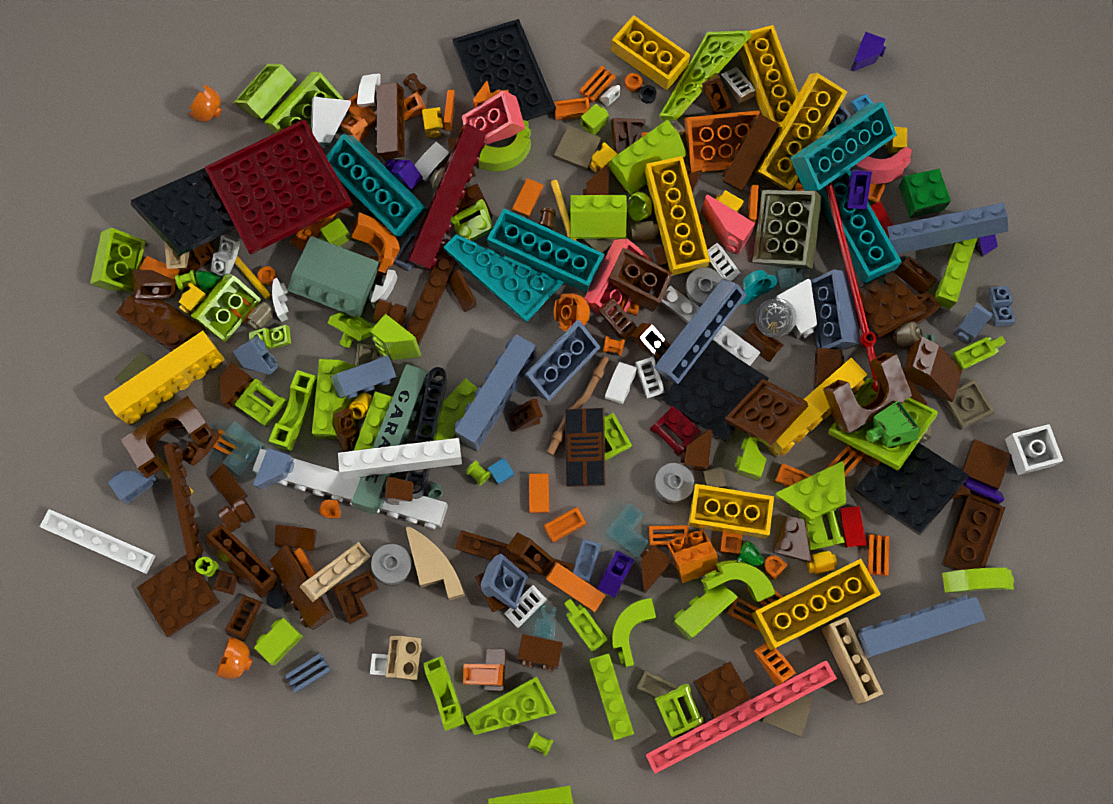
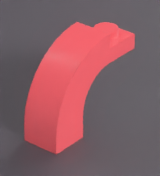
(885, 169)

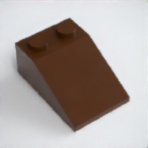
(640, 279)
(932, 369)

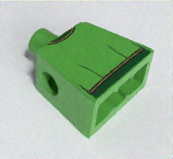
(893, 426)

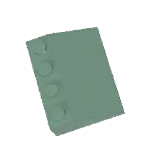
(334, 276)

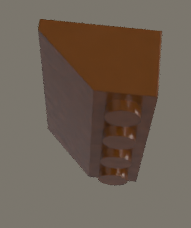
(159, 321)
(293, 576)

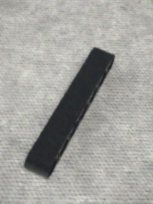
(430, 423)

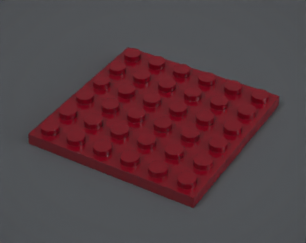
(278, 186)

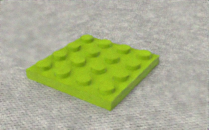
(894, 455)

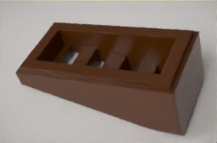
(626, 328)
(230, 631)

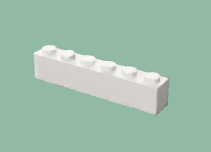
(399, 458)

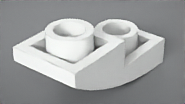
(368, 89)
(431, 159)
(226, 256)
(382, 292)
(279, 297)
(620, 383)

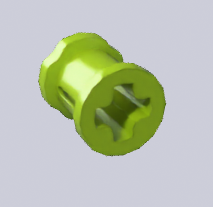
(184, 280)
(478, 473)
(201, 564)
(540, 744)

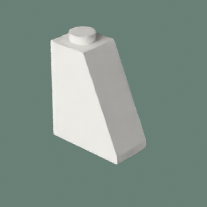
(326, 118)
(802, 300)

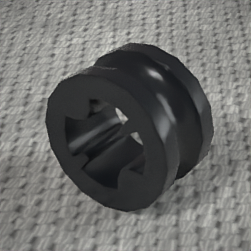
(644, 98)

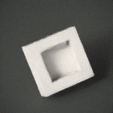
(378, 664)

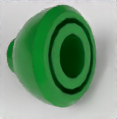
(207, 280)
(750, 554)

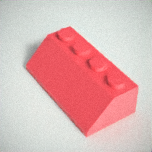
(602, 288)

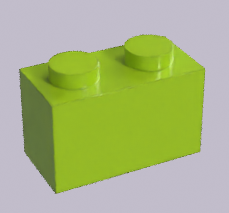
(278, 641)

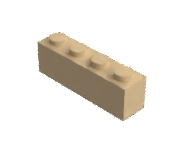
(852, 661)

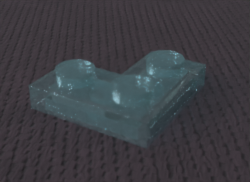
(246, 448)
(623, 530)

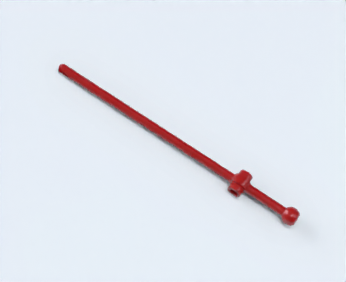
(867, 338)

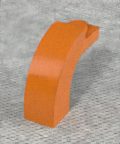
(379, 237)

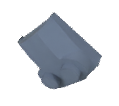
(503, 581)

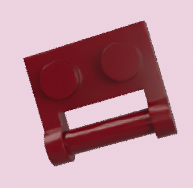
(680, 426)

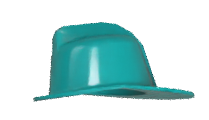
(757, 284)

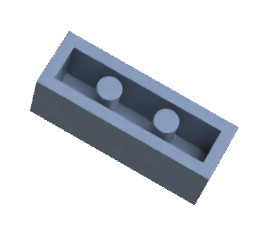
(364, 377)

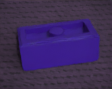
(984, 491)

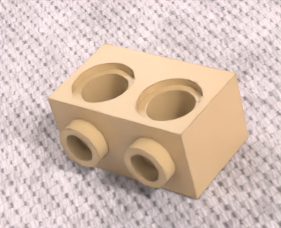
(399, 657)

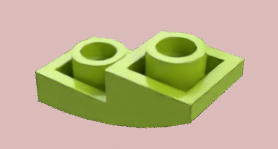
(273, 337)

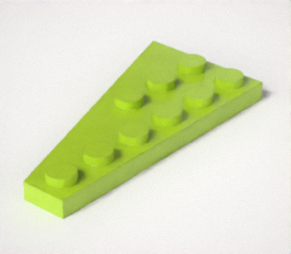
(710, 58)

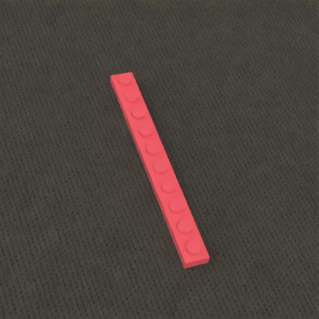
(740, 717)

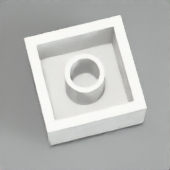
(1033, 449)

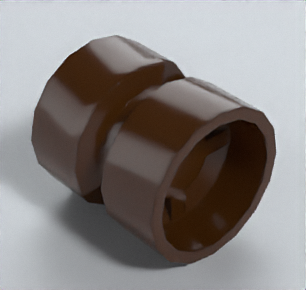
(396, 311)
(236, 514)

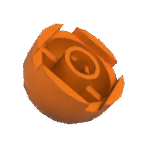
(206, 105)
(570, 309)
(234, 659)

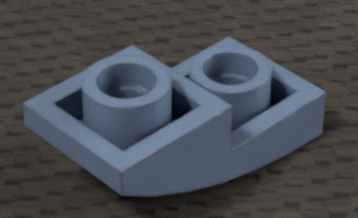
(1001, 306)

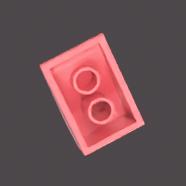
(497, 117)
(728, 225)

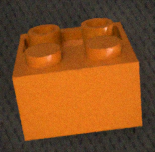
(693, 559)

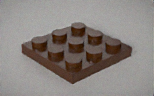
(889, 304)
(766, 412)
(178, 595)

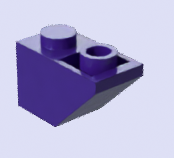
(404, 171)

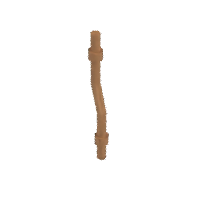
(596, 374)

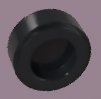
(276, 598)

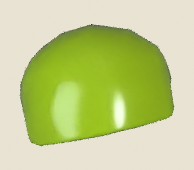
(640, 206)

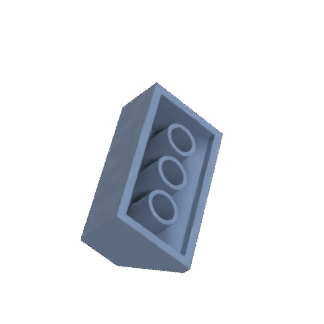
(835, 312)
(561, 361)

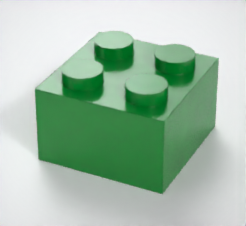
(924, 193)

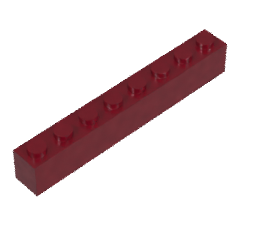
(446, 197)

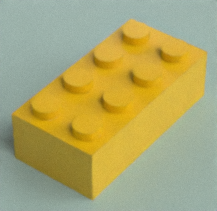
(650, 52)
(731, 511)

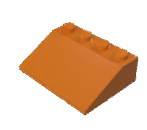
(715, 138)

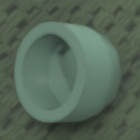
(430, 490)

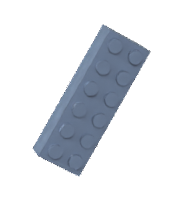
(495, 392)
(921, 626)

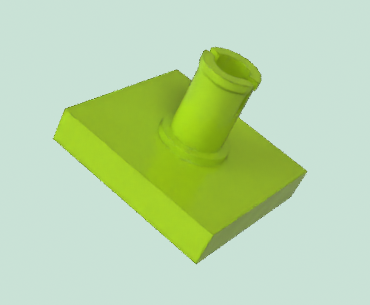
(352, 327)

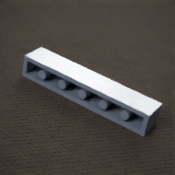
(949, 228)
(700, 331)

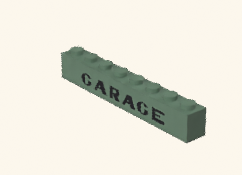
(393, 432)

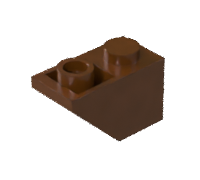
(233, 384)

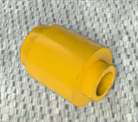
(361, 405)
(822, 562)

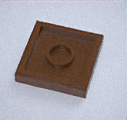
(986, 464)

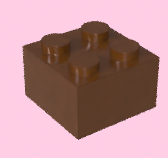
(539, 652)
(721, 690)

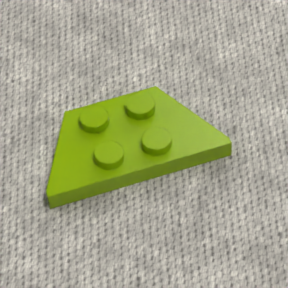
(817, 493)

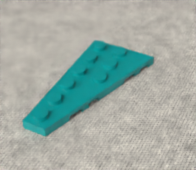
(506, 278)

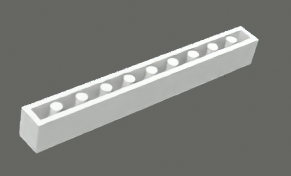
(330, 482)

